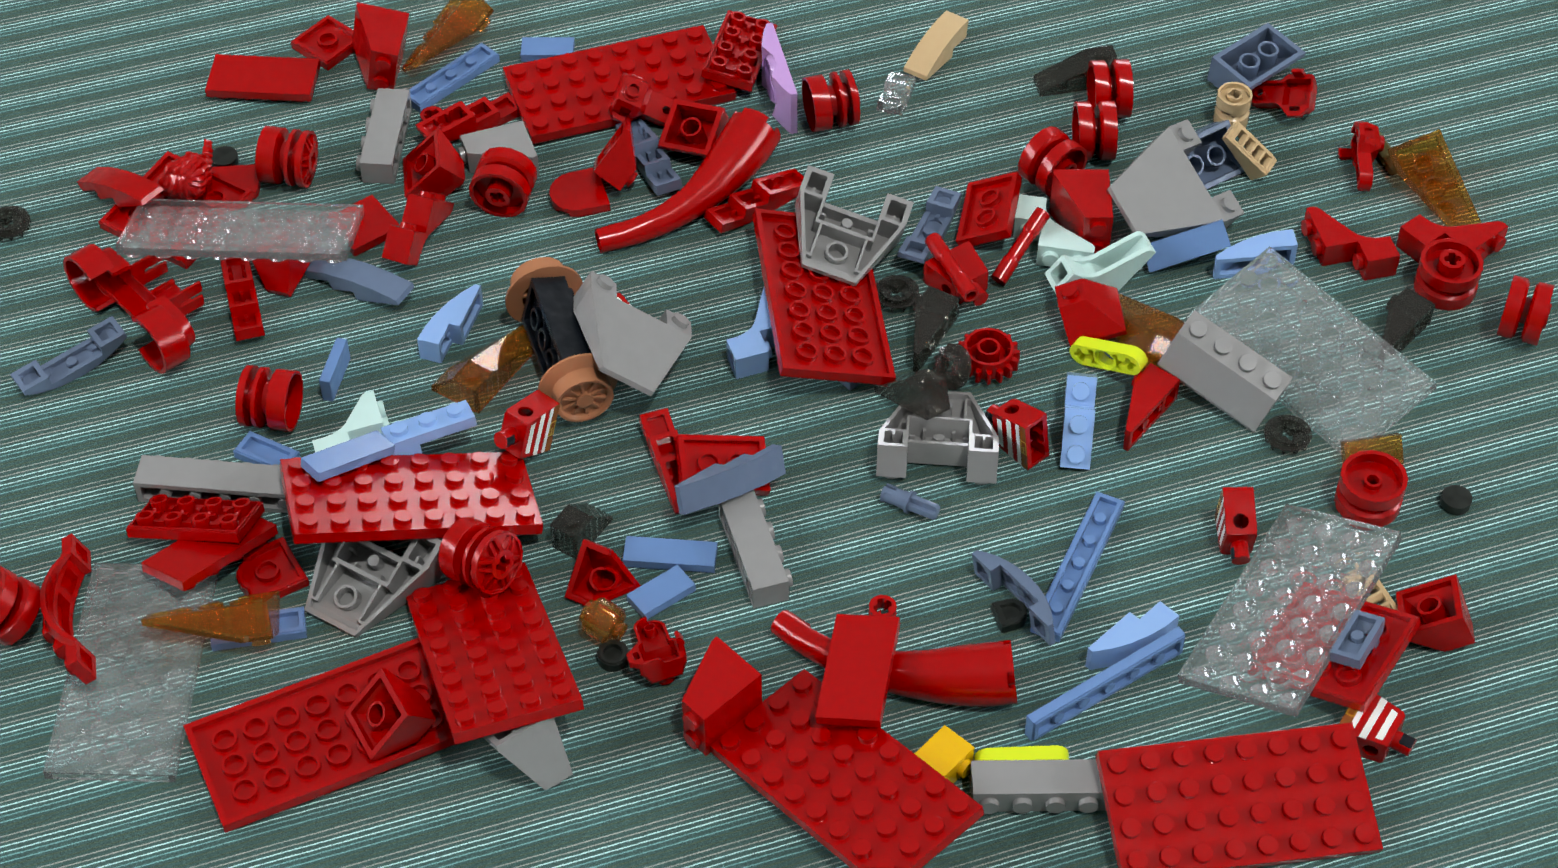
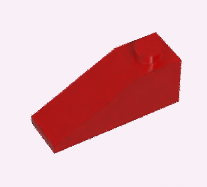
(1151, 396)

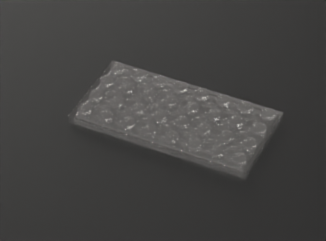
(241, 230)
(1342, 371)
(1289, 609)
(135, 711)

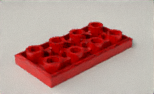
(736, 51)
(263, 78)
(195, 519)
(190, 562)
(858, 670)

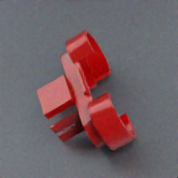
(106, 278)

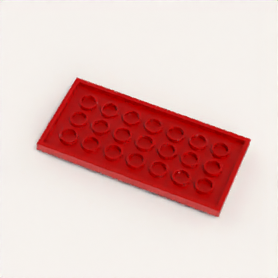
(574, 90)
(816, 321)
(410, 497)
(492, 657)
(300, 740)
(845, 783)
(1240, 800)

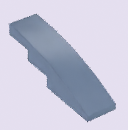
(653, 161)
(362, 279)
(729, 480)

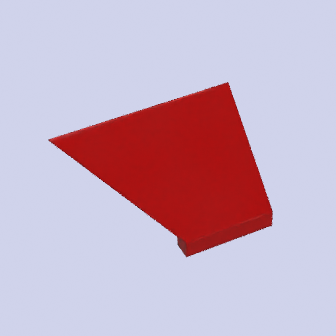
(280, 276)
(599, 575)

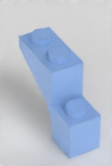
(751, 351)
(1078, 420)

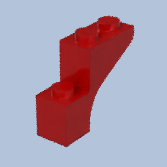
(420, 218)
(1419, 232)
(1338, 244)

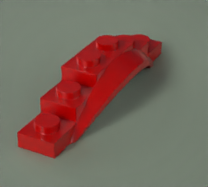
(57, 607)

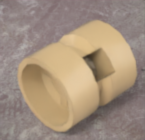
(1233, 103)

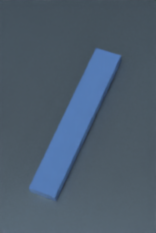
(1081, 559)
(1104, 684)

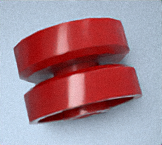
(1111, 85)
(1096, 130)
(1050, 151)
(503, 182)
(1448, 273)
(1529, 311)
(1371, 488)
(17, 606)

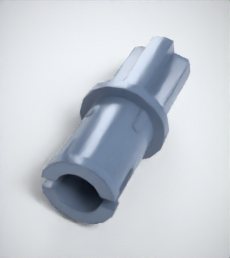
(909, 501)

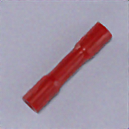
(1011, 259)
(959, 279)

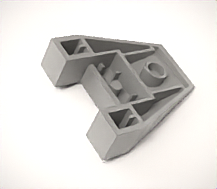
(1163, 191)
(842, 241)
(625, 339)
(951, 438)
(365, 583)

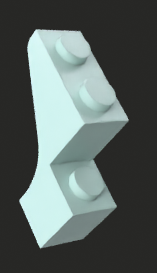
(1053, 238)
(1109, 266)
(365, 418)

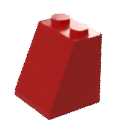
(379, 44)
(1083, 204)
(718, 695)

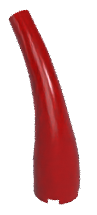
(730, 163)
(947, 675)

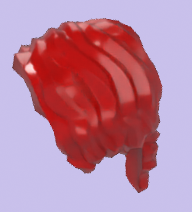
(188, 175)

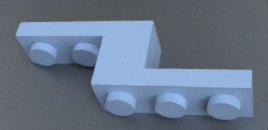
(428, 426)

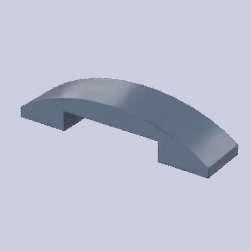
(937, 219)
(74, 362)
(998, 572)

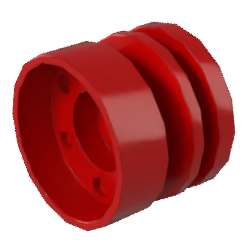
(836, 100)
(286, 156)
(269, 398)
(480, 555)

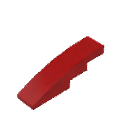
(477, 116)
(121, 185)
(765, 193)
(242, 298)
(660, 438)

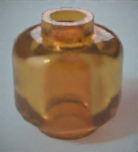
(603, 620)

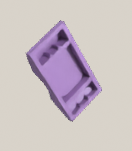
(778, 80)

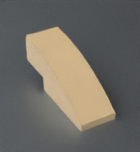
(937, 45)

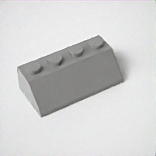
(1224, 371)

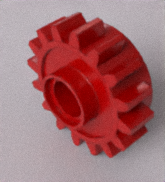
(991, 354)

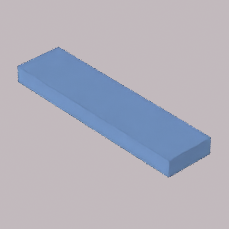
(452, 76)

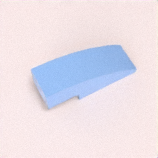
(1238, 256)
(450, 324)
(1130, 635)

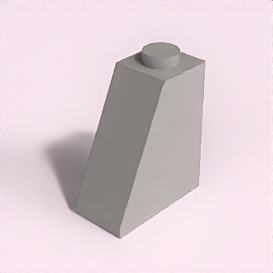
(509, 135)
(535, 751)

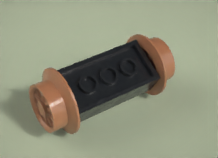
(543, 301)

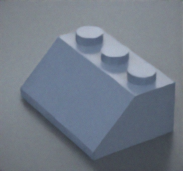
(1254, 58)
(1212, 157)

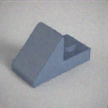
(1353, 644)

